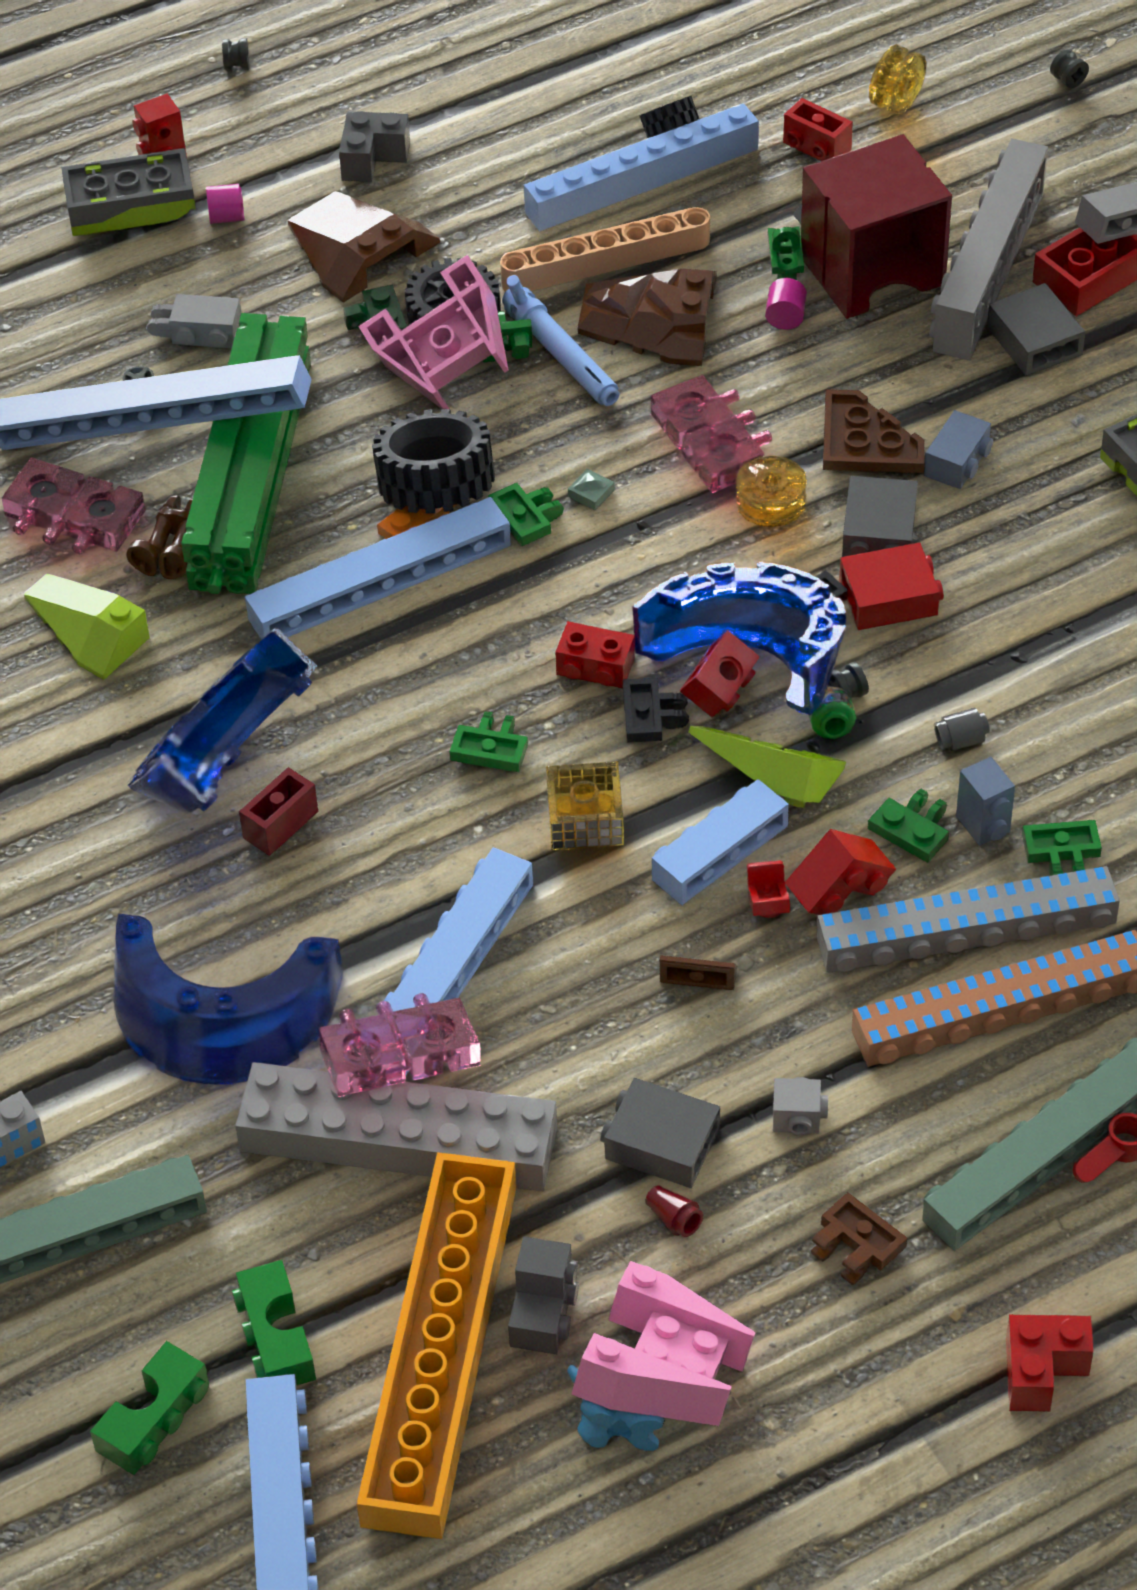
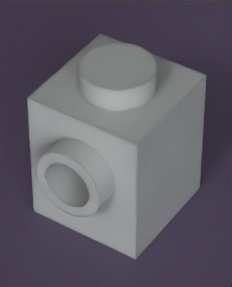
(798, 1105)

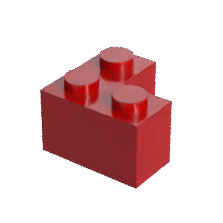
(837, 868)
(1041, 1349)

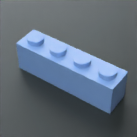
(719, 841)

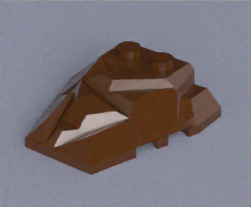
(652, 313)

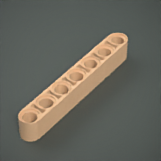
(608, 249)

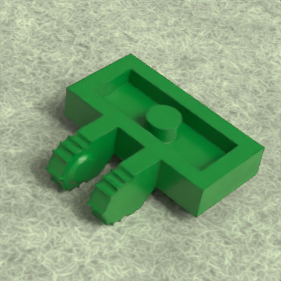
(527, 513)
(489, 747)
(909, 829)
(1062, 842)

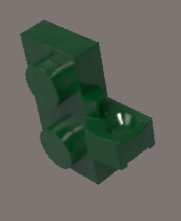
(373, 302)

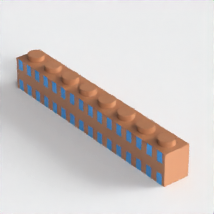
(996, 999)

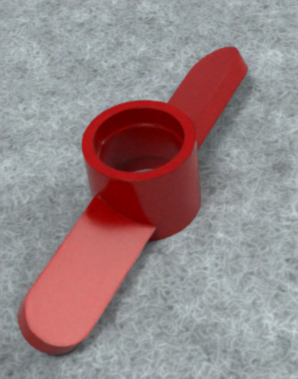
(1108, 1149)

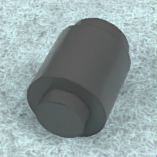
(961, 729)

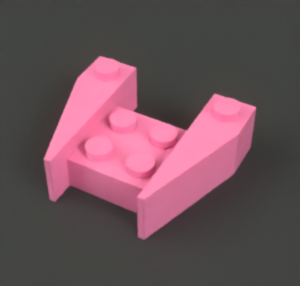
(445, 339)
(675, 1357)

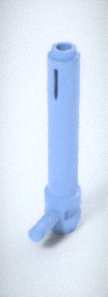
(522, 305)

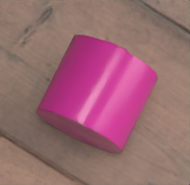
(225, 203)
(786, 303)

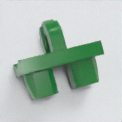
(785, 252)
(519, 337)

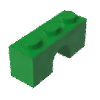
(266, 1297)
(133, 1436)

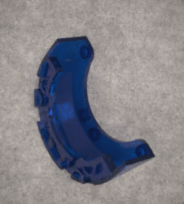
(763, 607)
(189, 757)
(220, 1031)

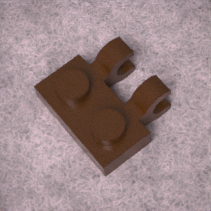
(863, 1231)

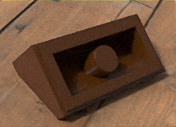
(697, 972)

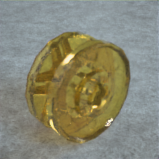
(897, 79)
(771, 491)

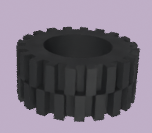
(433, 461)

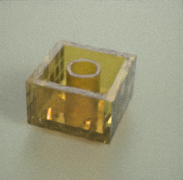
(585, 805)

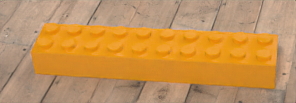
(437, 1347)

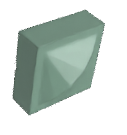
(591, 489)

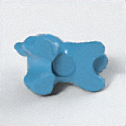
(600, 1424)

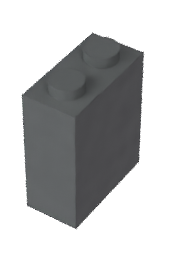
(1035, 329)
(878, 514)
(661, 1132)

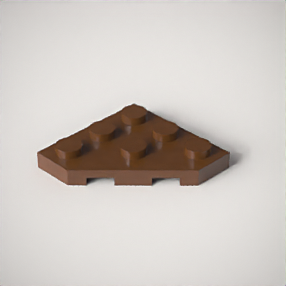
(867, 438)

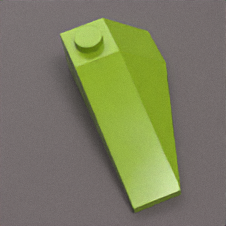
(90, 622)
(789, 773)

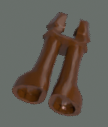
(151, 554)

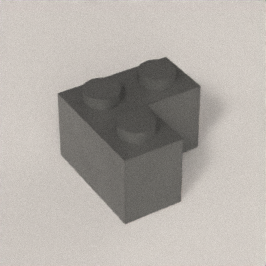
(372, 138)
(544, 1292)

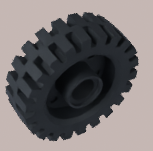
(430, 289)

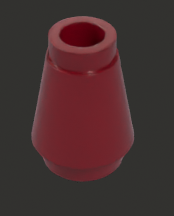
(675, 1211)

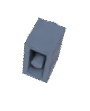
(958, 449)
(985, 801)

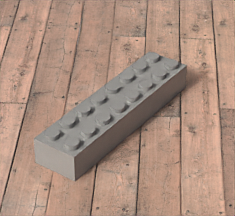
(988, 249)
(393, 1126)

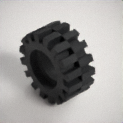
(669, 117)

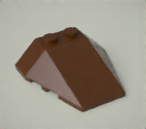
(351, 235)

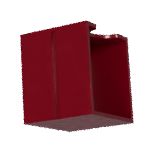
(874, 223)

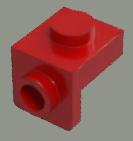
(767, 889)

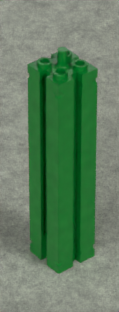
(243, 471)

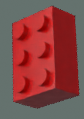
(1085, 271)

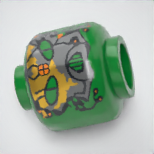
(834, 715)

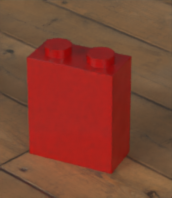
(890, 586)

